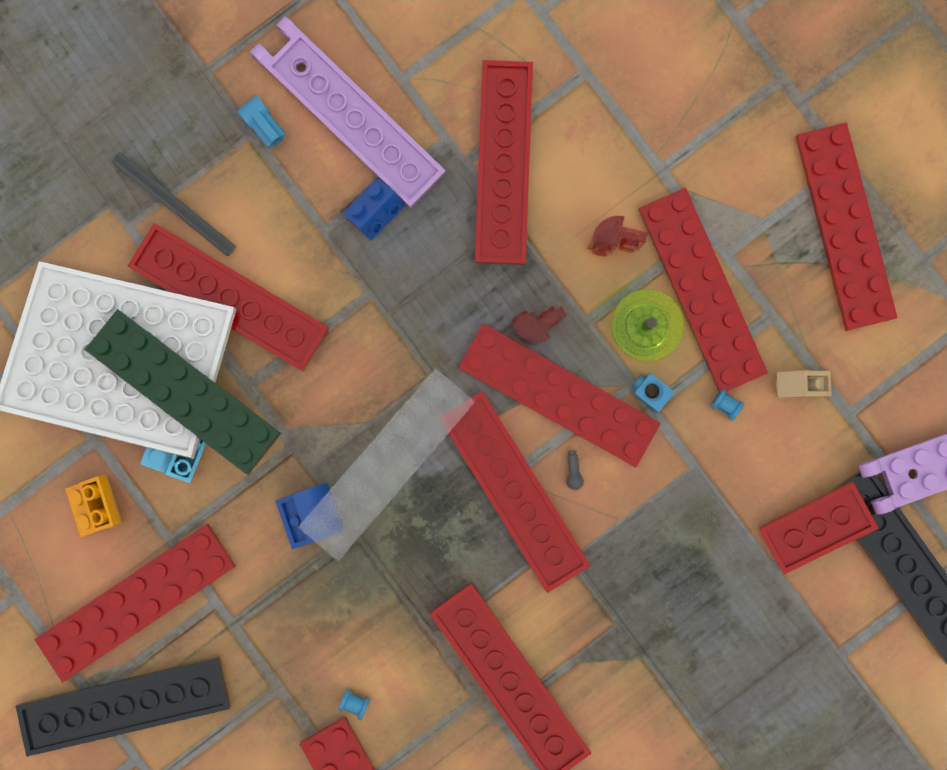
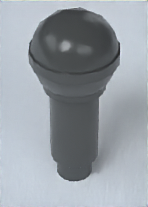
(574, 479)

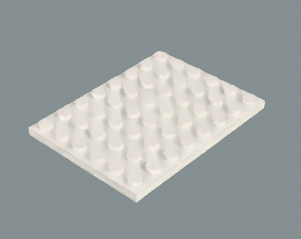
(64, 385)

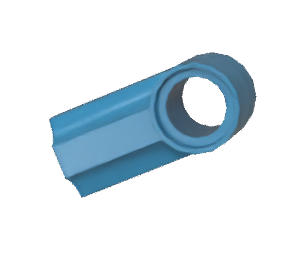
(257, 117)

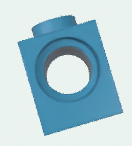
(664, 393)

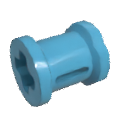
(727, 404)
(354, 704)

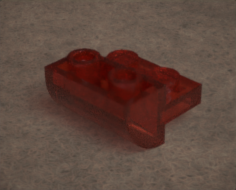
(611, 234)
(533, 331)

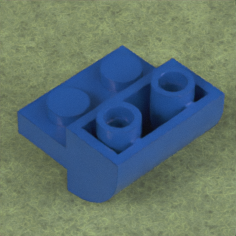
(296, 508)

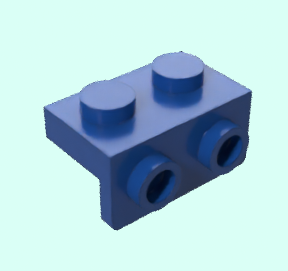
(374, 208)

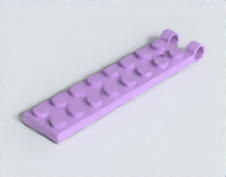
(351, 115)
(927, 460)

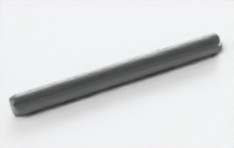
(173, 204)

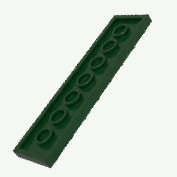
(183, 392)

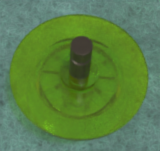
(647, 325)

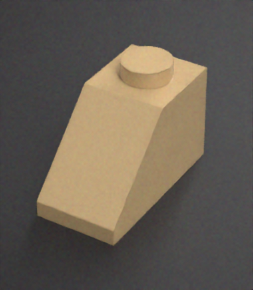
(803, 384)

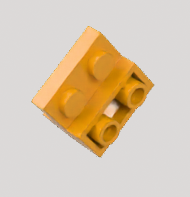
(93, 505)

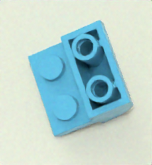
(172, 464)

